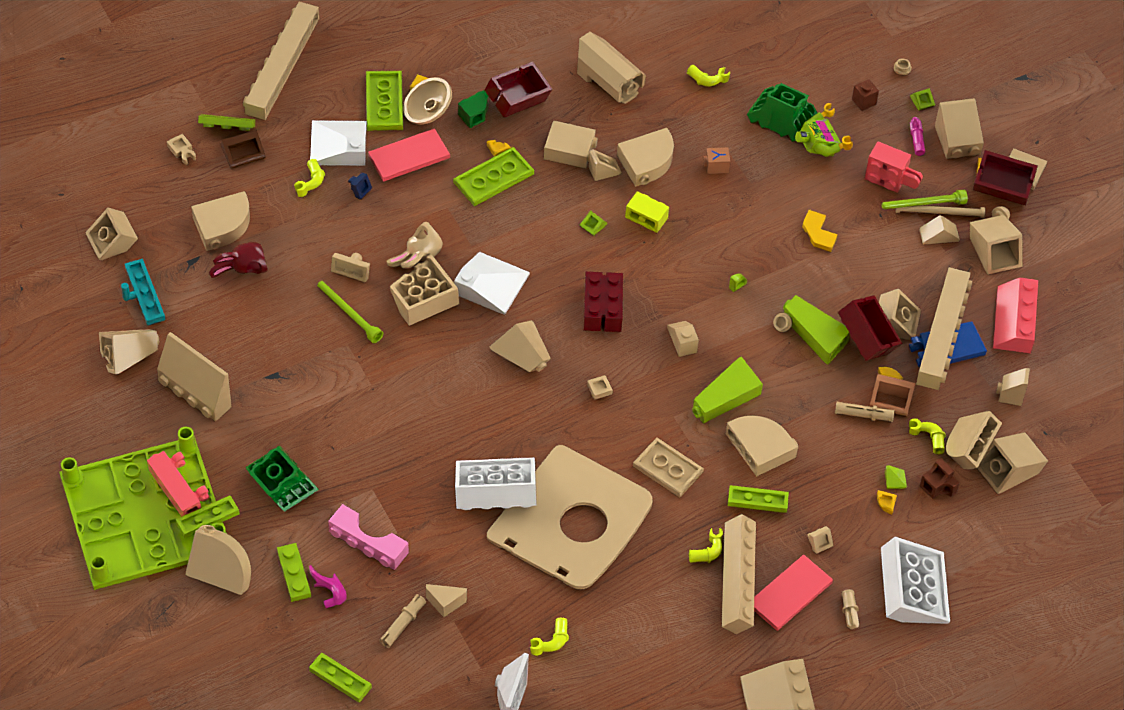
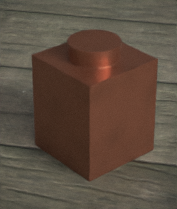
(865, 95)

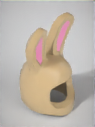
(418, 247)

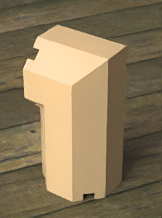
(608, 68)

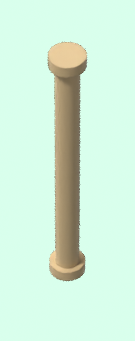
(944, 210)

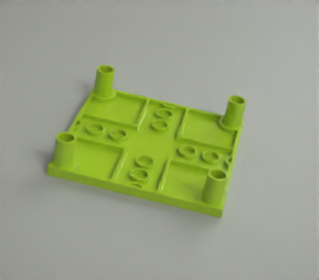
(125, 515)

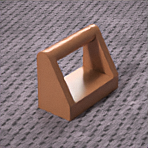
(893, 387)

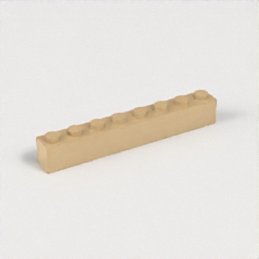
(281, 60)
(943, 329)

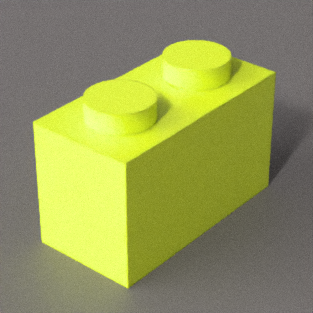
(647, 212)

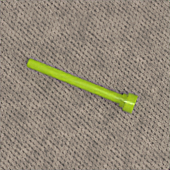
(959, 197)
(373, 333)

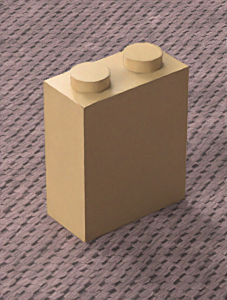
(569, 144)

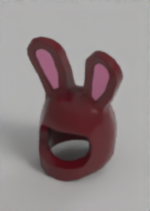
(243, 259)

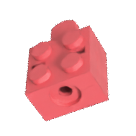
(891, 168)

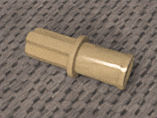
(850, 609)

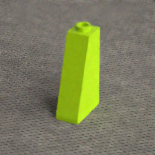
(817, 328)
(727, 391)

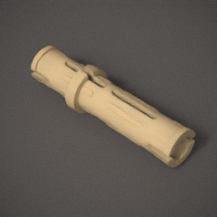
(864, 411)
(408, 614)

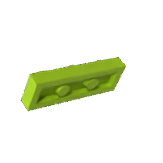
(226, 122)
(758, 499)
(208, 515)
(293, 572)
(340, 677)

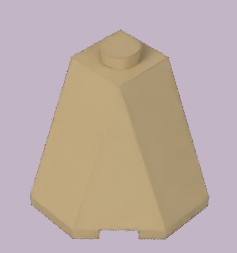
(127, 347)
(523, 347)

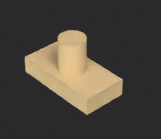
(350, 266)

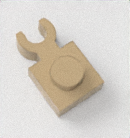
(181, 147)

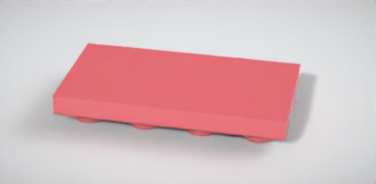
(409, 155)
(791, 592)

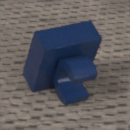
(360, 185)

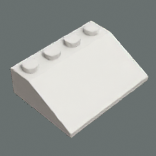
(495, 483)
(914, 583)

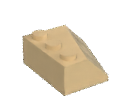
(424, 291)

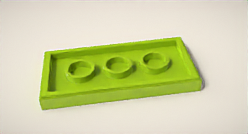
(384, 100)
(493, 176)

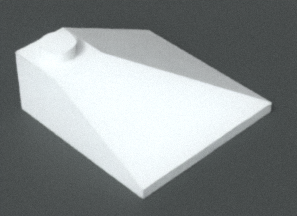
(339, 142)
(490, 282)
(512, 683)

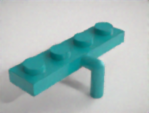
(143, 291)

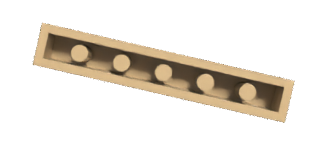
(739, 574)

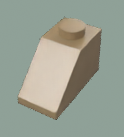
(683, 337)
(1013, 387)

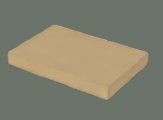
(668, 467)

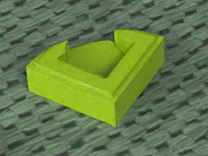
(737, 281)

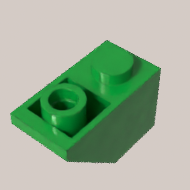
(474, 109)

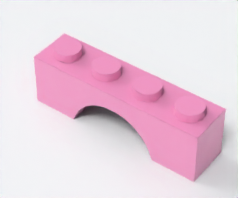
(387, 550)

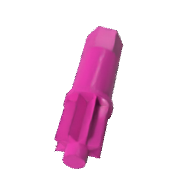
(917, 136)

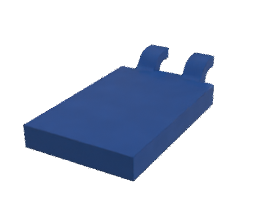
(966, 347)

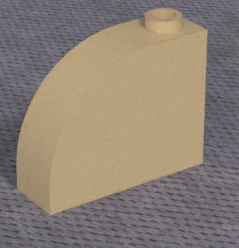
(647, 156)
(222, 220)
(972, 438)
(761, 442)
(219, 560)

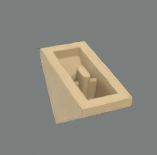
(602, 166)
(939, 231)
(446, 598)

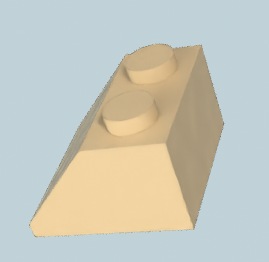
(111, 234)
(901, 313)

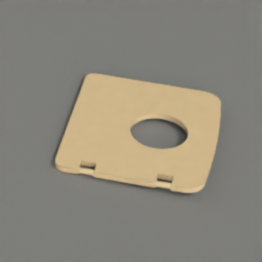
(562, 483)

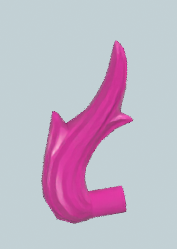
(333, 585)

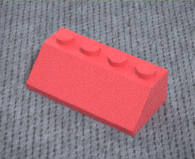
(1016, 315)

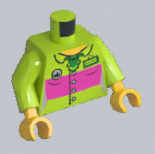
(820, 136)

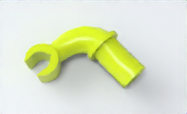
(705, 80)
(317, 176)
(935, 431)
(708, 554)
(558, 641)

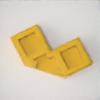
(819, 238)

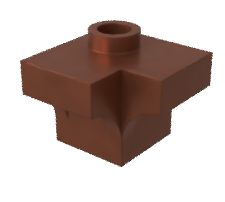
(939, 480)

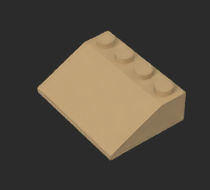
(194, 378)
(778, 687)

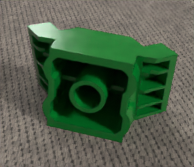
(782, 110)
(281, 478)

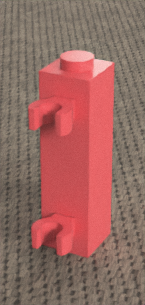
(173, 484)

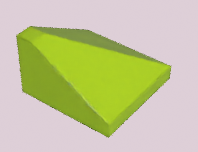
(923, 99)
(593, 223)
(895, 478)

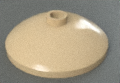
(427, 101)

